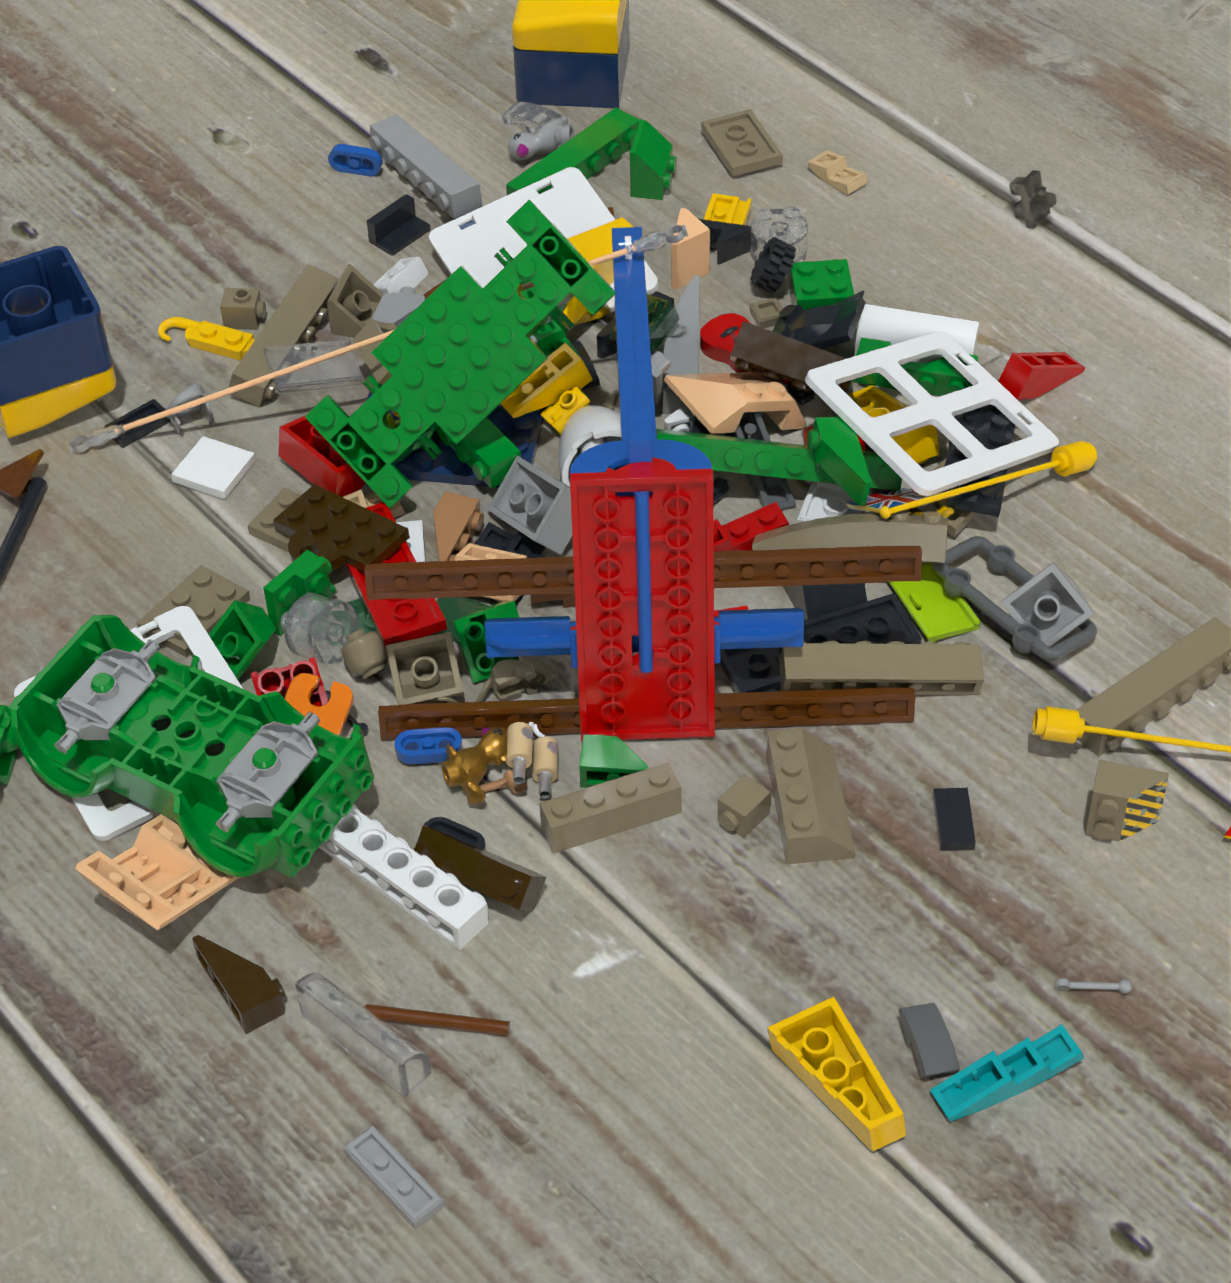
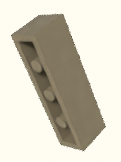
(610, 807)

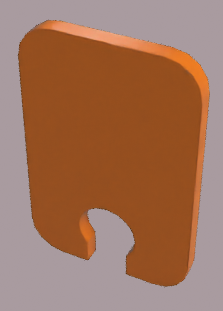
(332, 714)

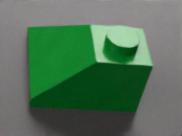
(241, 635)

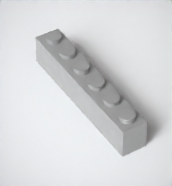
(425, 166)

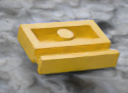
(728, 209)

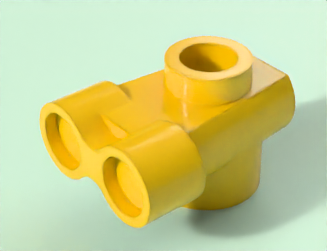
(566, 406)

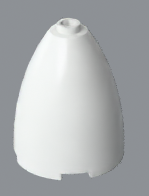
(584, 430)

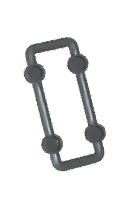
(1000, 561)

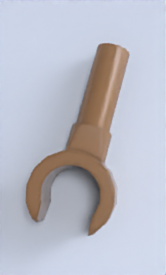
(506, 781)

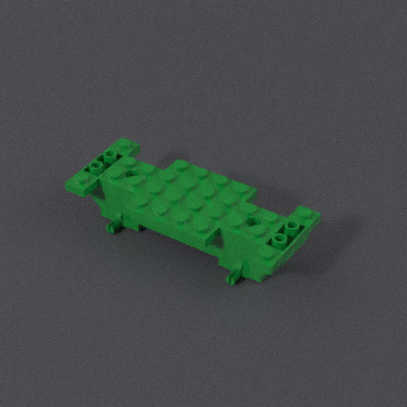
(461, 354)

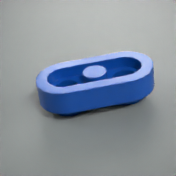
(355, 160)
(426, 745)

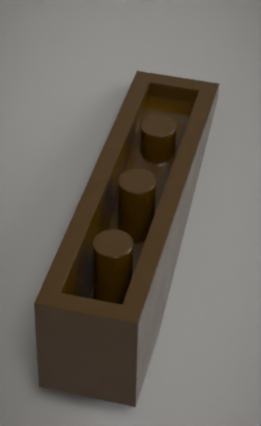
(481, 869)

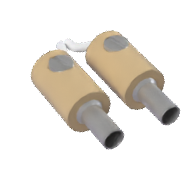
(544, 756)

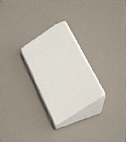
(404, 273)

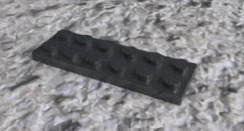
(992, 431)
(873, 621)

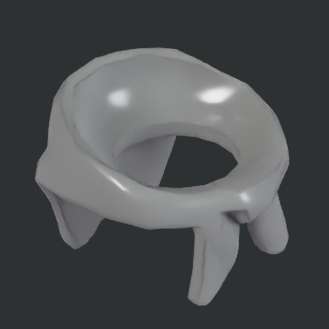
(192, 393)

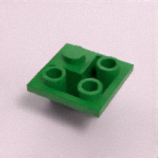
(472, 638)

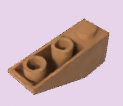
(456, 523)

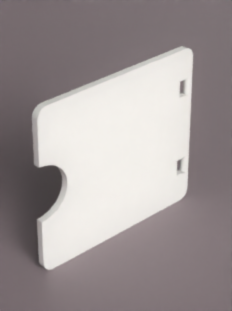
(569, 205)

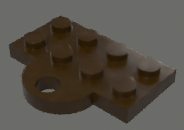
(338, 530)

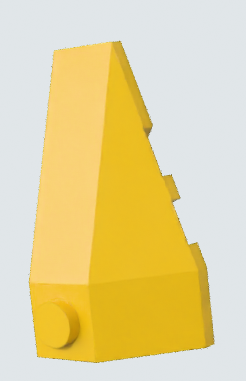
(917, 443)

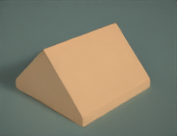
(692, 253)

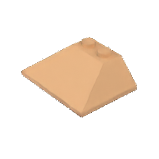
(724, 397)
(156, 876)

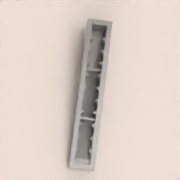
(683, 343)

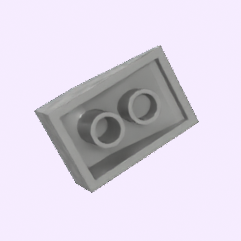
(535, 505)

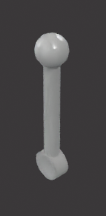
(1123, 986)

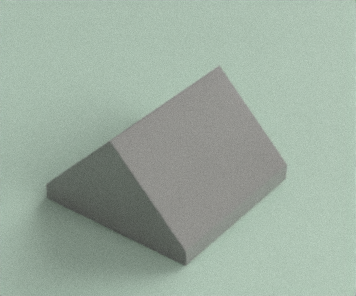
(1049, 603)

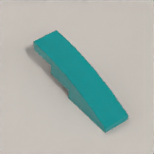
(1006, 1075)

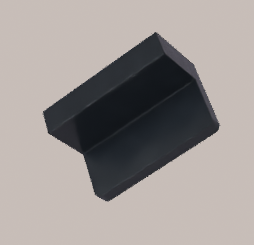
(396, 226)

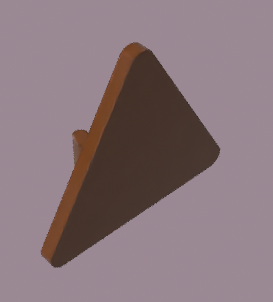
(18, 474)

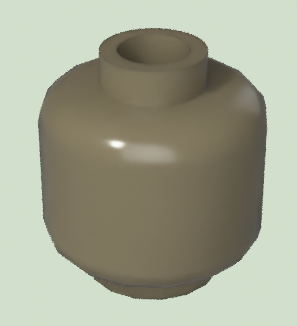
(364, 653)

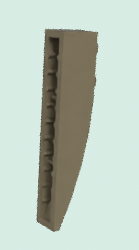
(863, 530)

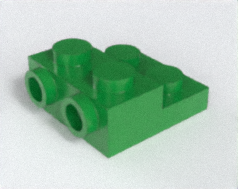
(302, 576)

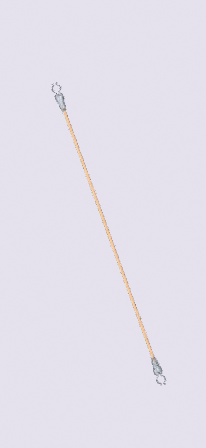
(100, 436)

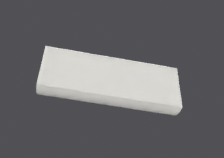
(902, 325)

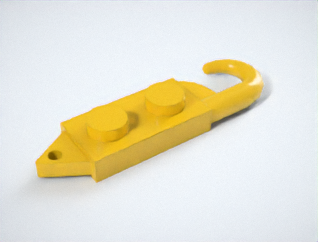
(210, 337)

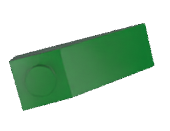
(840, 456)

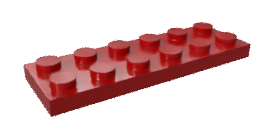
(399, 618)

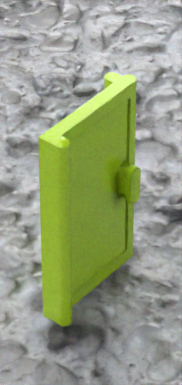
(937, 612)

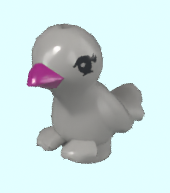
(547, 139)

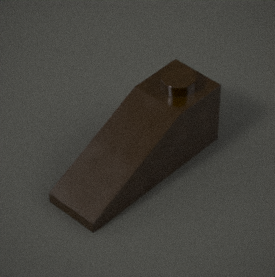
(242, 984)

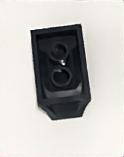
(822, 325)

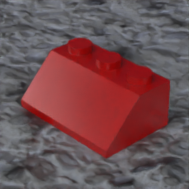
(316, 459)

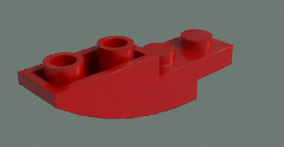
(741, 532)

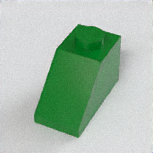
(606, 759)

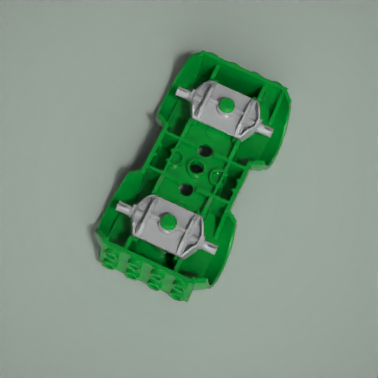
(241, 811)

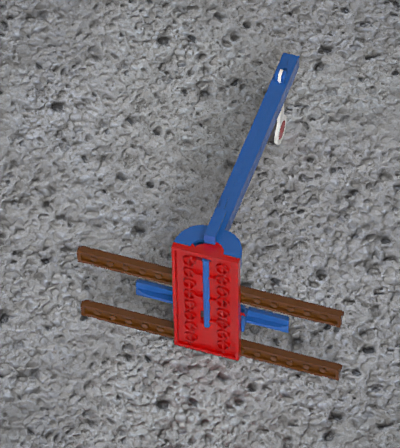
(646, 587)

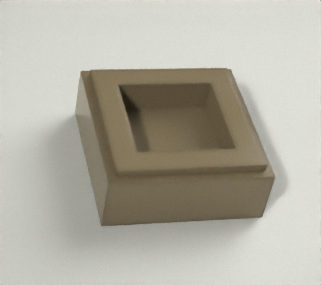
(766, 312)

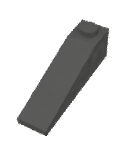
(766, 488)

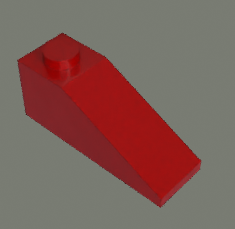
(1037, 373)

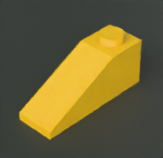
(544, 387)

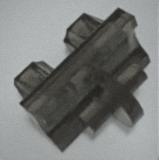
(1035, 199)

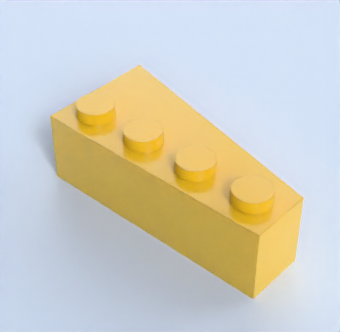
(838, 1070)

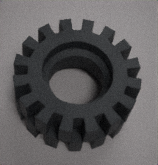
(773, 265)

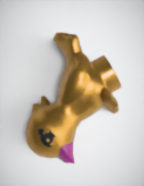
(470, 764)

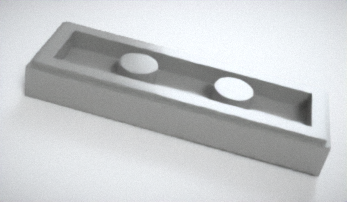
(394, 1177)

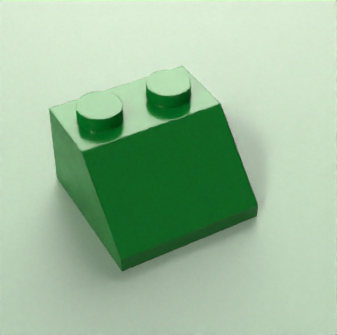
(650, 163)

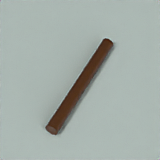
(440, 1020)

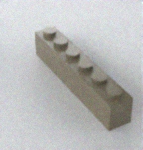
(289, 325)
(923, 666)
(1158, 685)

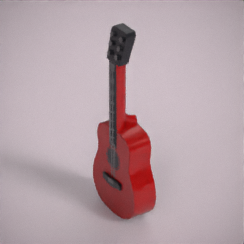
(718, 340)

